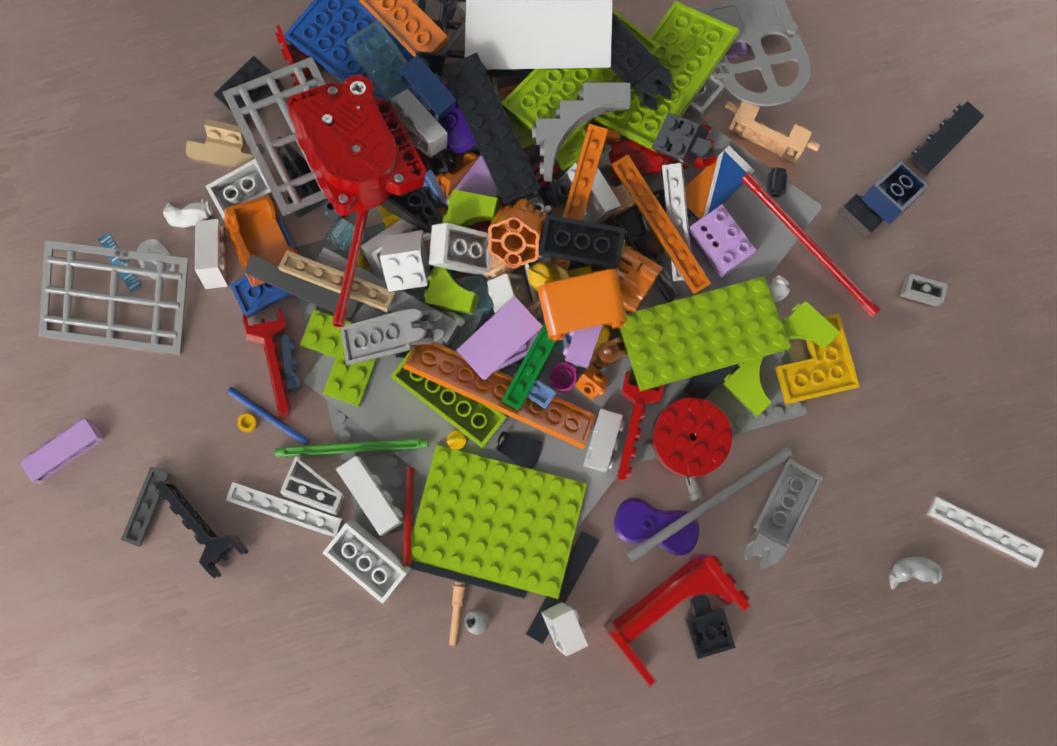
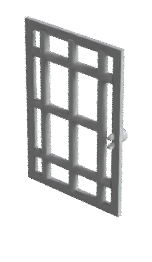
(258, 149)
(113, 297)

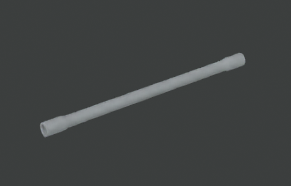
(642, 548)

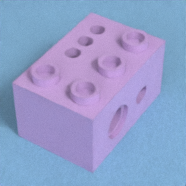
(721, 241)

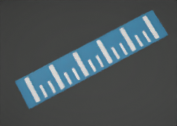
(130, 279)

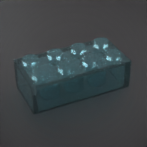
(379, 59)

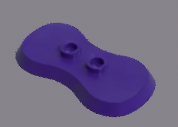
(458, 134)
(639, 521)

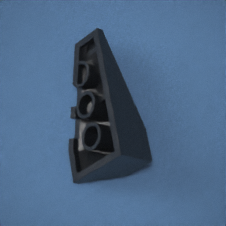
(296, 167)
(415, 209)
(703, 384)

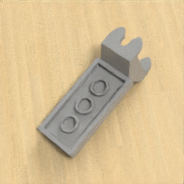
(389, 334)
(782, 513)

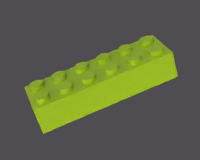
(465, 414)

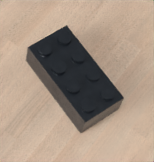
(582, 242)

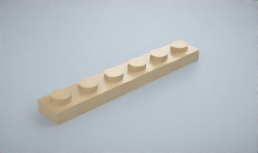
(332, 280)

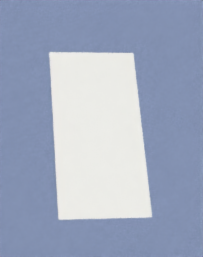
(539, 33)

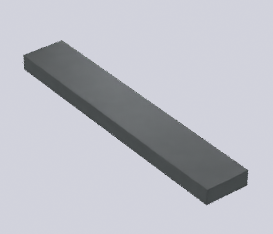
(296, 286)

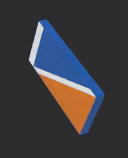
(716, 183)

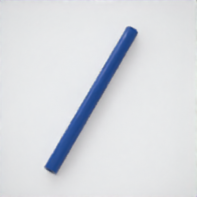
(268, 416)

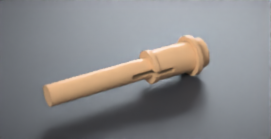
(457, 602)

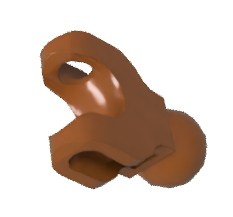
(610, 353)

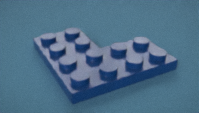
(260, 297)

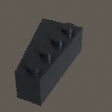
(949, 135)

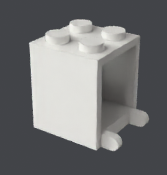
(405, 260)

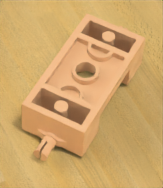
(774, 141)

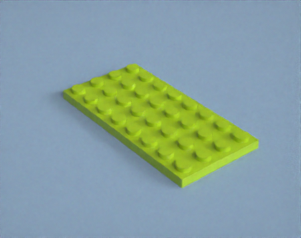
(690, 51)
(545, 88)
(703, 333)

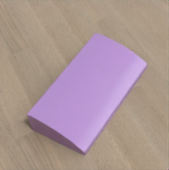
(477, 181)
(499, 338)

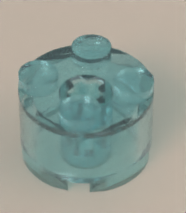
(342, 234)

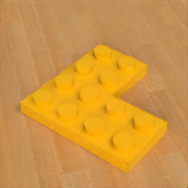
(823, 374)

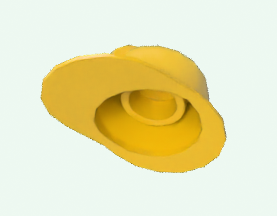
(544, 273)

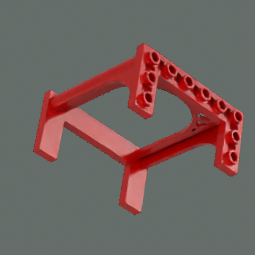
(696, 577)

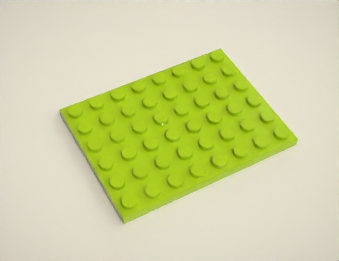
(497, 521)

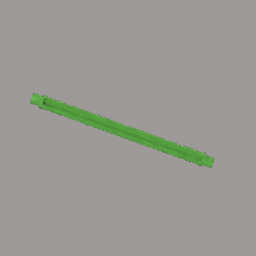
(352, 447)

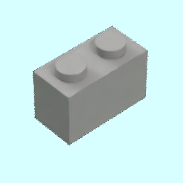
(923, 290)

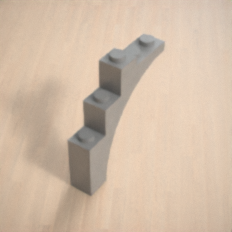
(593, 101)

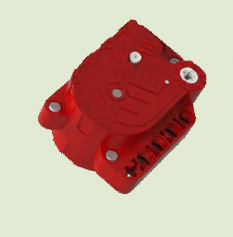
(352, 144)

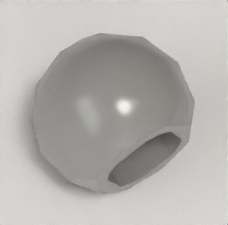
(477, 622)

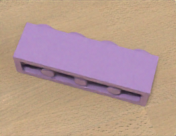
(582, 346)
(61, 450)

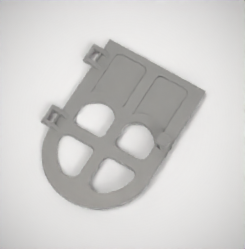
(755, 21)

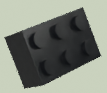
(249, 71)

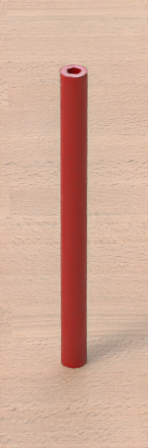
(408, 516)

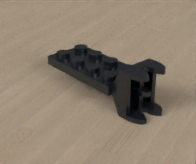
(638, 66)
(216, 547)

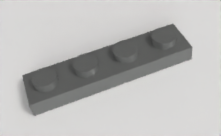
(144, 508)

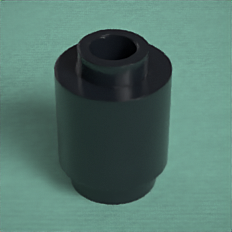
(777, 182)

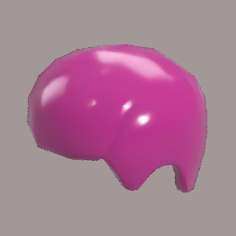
(563, 376)

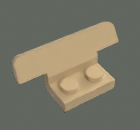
(222, 146)

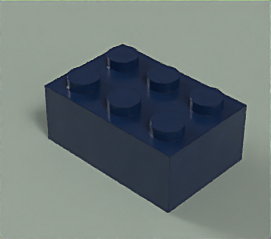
(427, 88)
(894, 192)

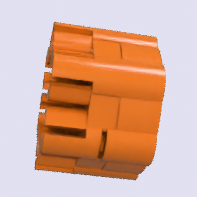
(520, 222)
(637, 279)

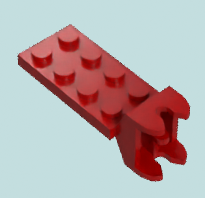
(647, 160)
(265, 334)
(639, 400)

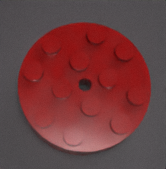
(710, 437)

